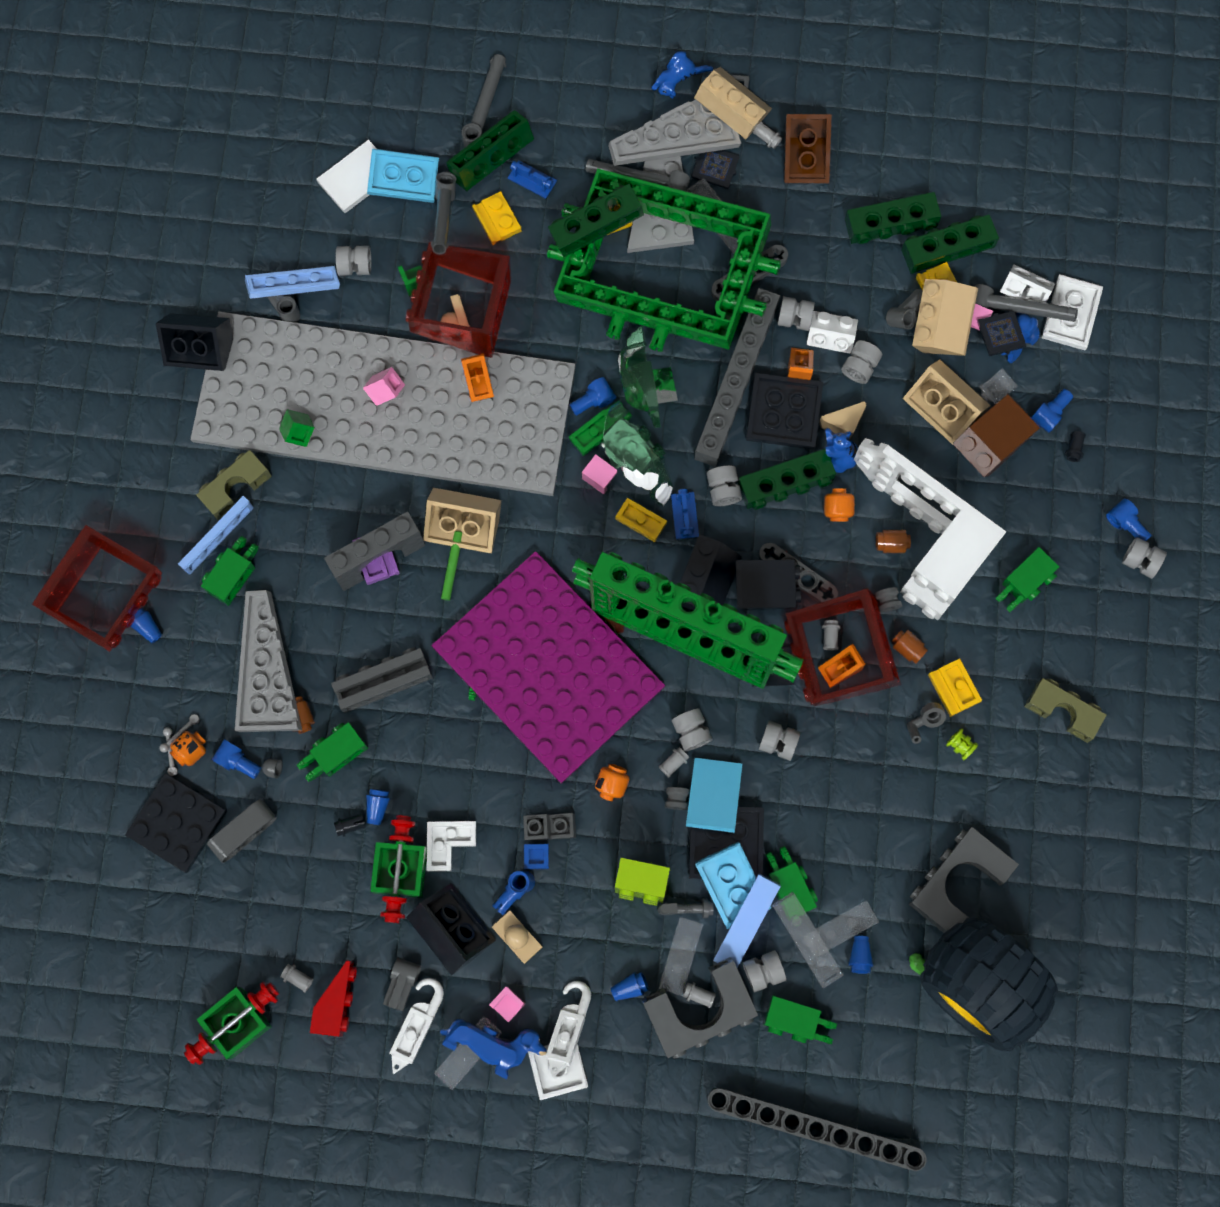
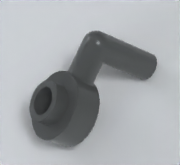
(926, 718)

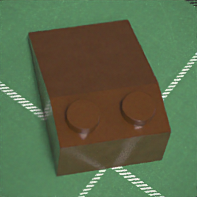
(807, 148)
(996, 435)

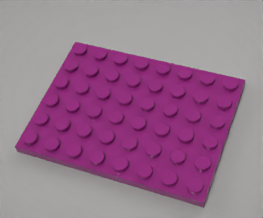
(548, 667)

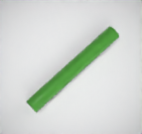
(451, 567)

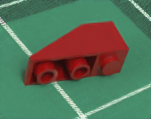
(331, 1009)

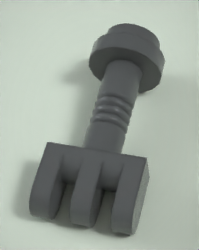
(704, 907)

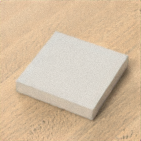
(566, 1081)

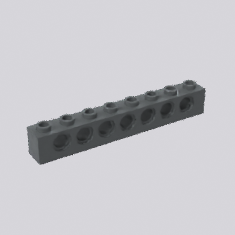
(736, 381)

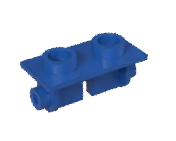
(531, 179)
(684, 514)

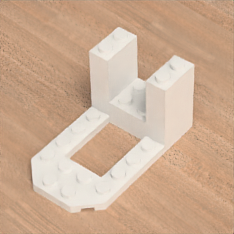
(963, 541)

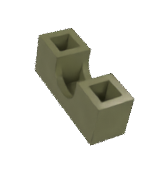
(244, 470)
(1084, 717)

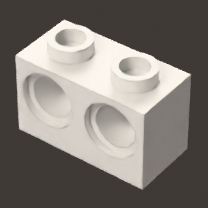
(1027, 285)

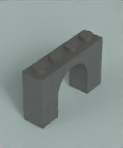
(395, 535)
(970, 849)
(734, 1010)

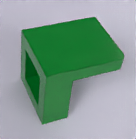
(409, 278)
(296, 428)

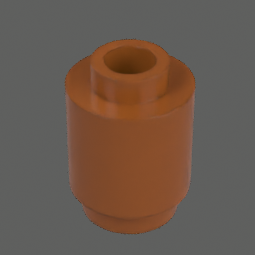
(893, 541)
(909, 646)
(305, 715)

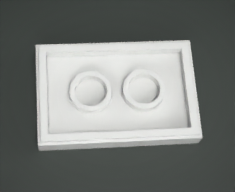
(349, 178)
(1079, 295)

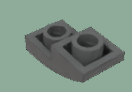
(549, 826)

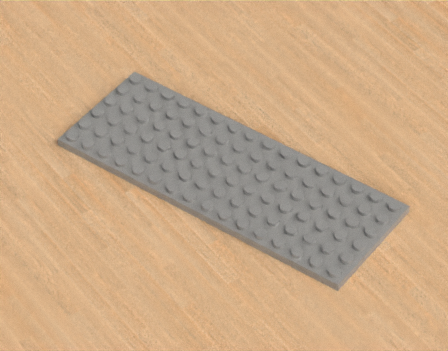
(422, 432)

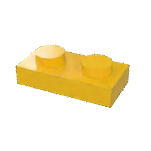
(641, 520)

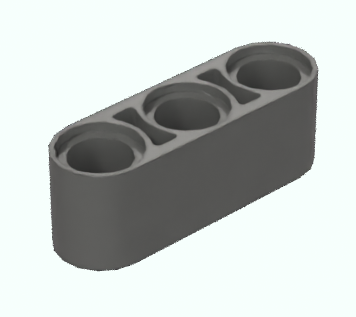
(241, 830)

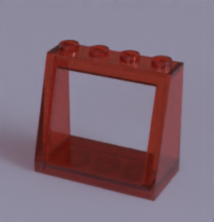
(473, 263)
(72, 569)
(850, 602)

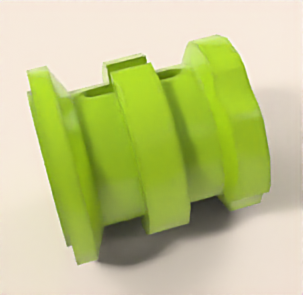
(962, 744)

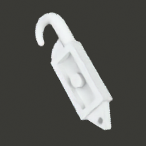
(415, 1027)
(568, 1030)

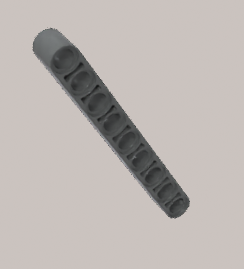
(826, 1136)

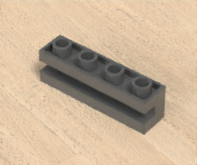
(381, 680)

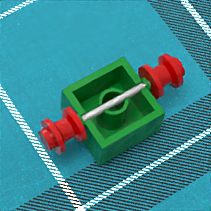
(398, 869)
(233, 1023)

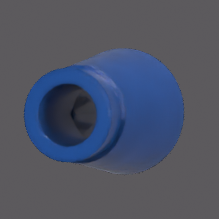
(146, 626)
(376, 805)
(861, 956)
(630, 987)

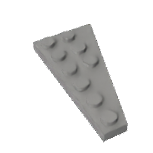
(676, 133)
(655, 232)
(264, 683)

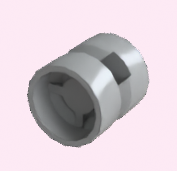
(353, 260)
(796, 313)
(862, 360)
(723, 482)
(1138, 551)
(692, 729)
(784, 748)
(764, 971)

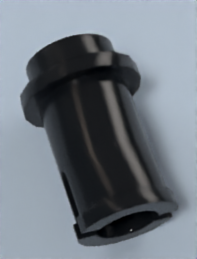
(1075, 448)
(347, 825)

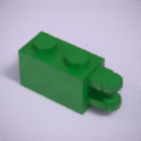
(230, 572)
(1028, 577)
(334, 751)
(791, 880)
(795, 1020)

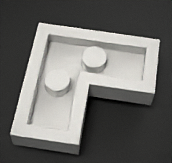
(444, 836)

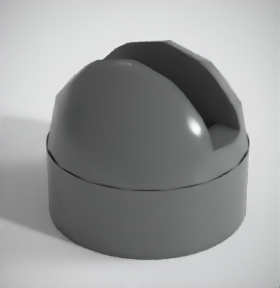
(272, 768)

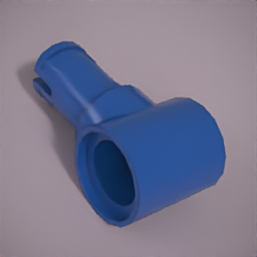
(598, 394)
(1050, 414)
(1125, 516)
(232, 758)
(513, 891)

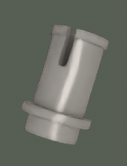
(767, 135)
(831, 634)
(673, 762)
(296, 978)
(698, 995)

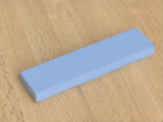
(292, 282)
(216, 535)
(748, 920)

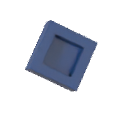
(536, 856)

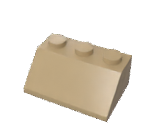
(732, 102)
(944, 317)
(946, 401)
(456, 511)

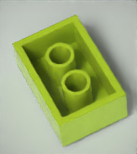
(641, 881)

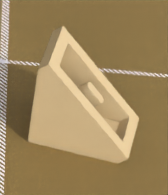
(844, 419)

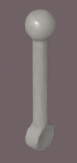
(193, 720)
(172, 771)

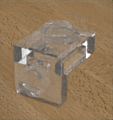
(997, 387)

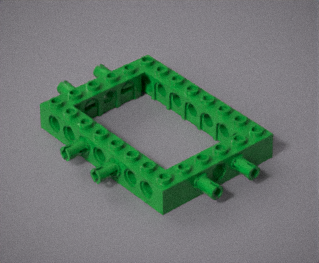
(687, 208)
(708, 620)

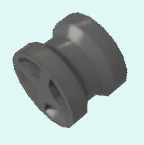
(888, 599)
(677, 798)

